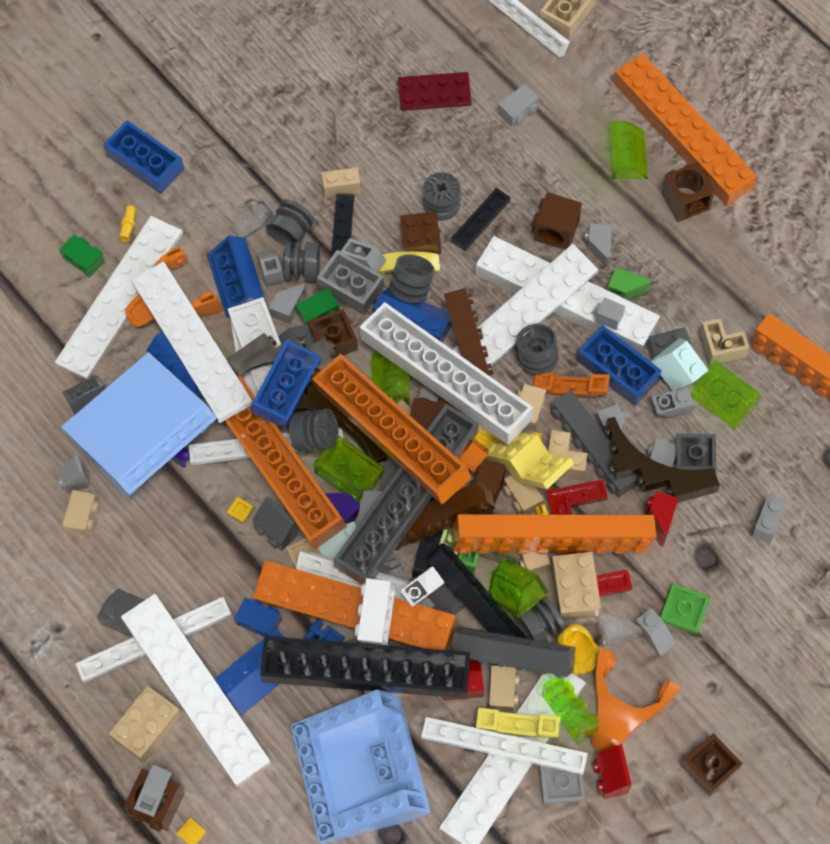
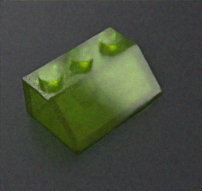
(627, 151)
(389, 378)
(725, 395)
(348, 469)
(516, 588)
(572, 709)

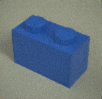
(257, 617)

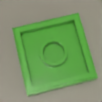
(684, 608)

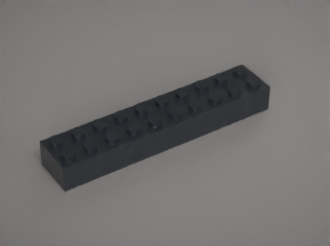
(365, 667)

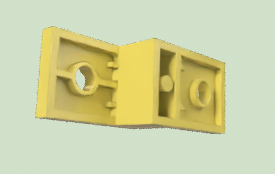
(529, 460)

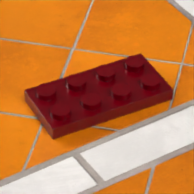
(434, 91)

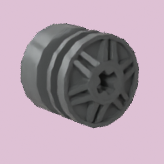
(442, 194)
(290, 222)
(302, 261)
(411, 278)
(537, 349)
(313, 430)
(541, 620)

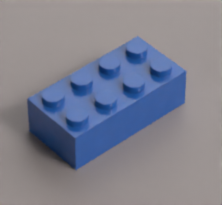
(143, 156)
(628, 370)
(285, 383)

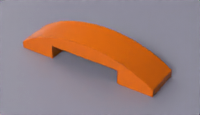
(581, 386)

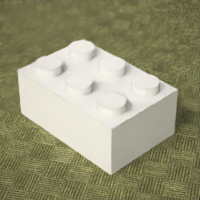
(375, 612)

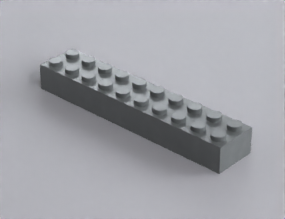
(399, 504)

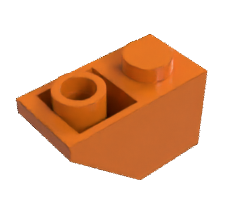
(474, 455)

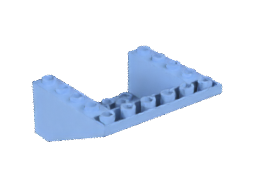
(138, 424)
(360, 767)

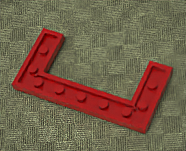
(560, 503)

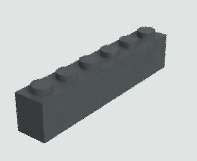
(590, 439)
(515, 652)

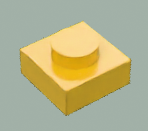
(240, 510)
(191, 832)

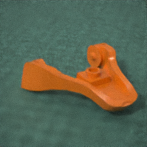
(206, 304)
(616, 717)

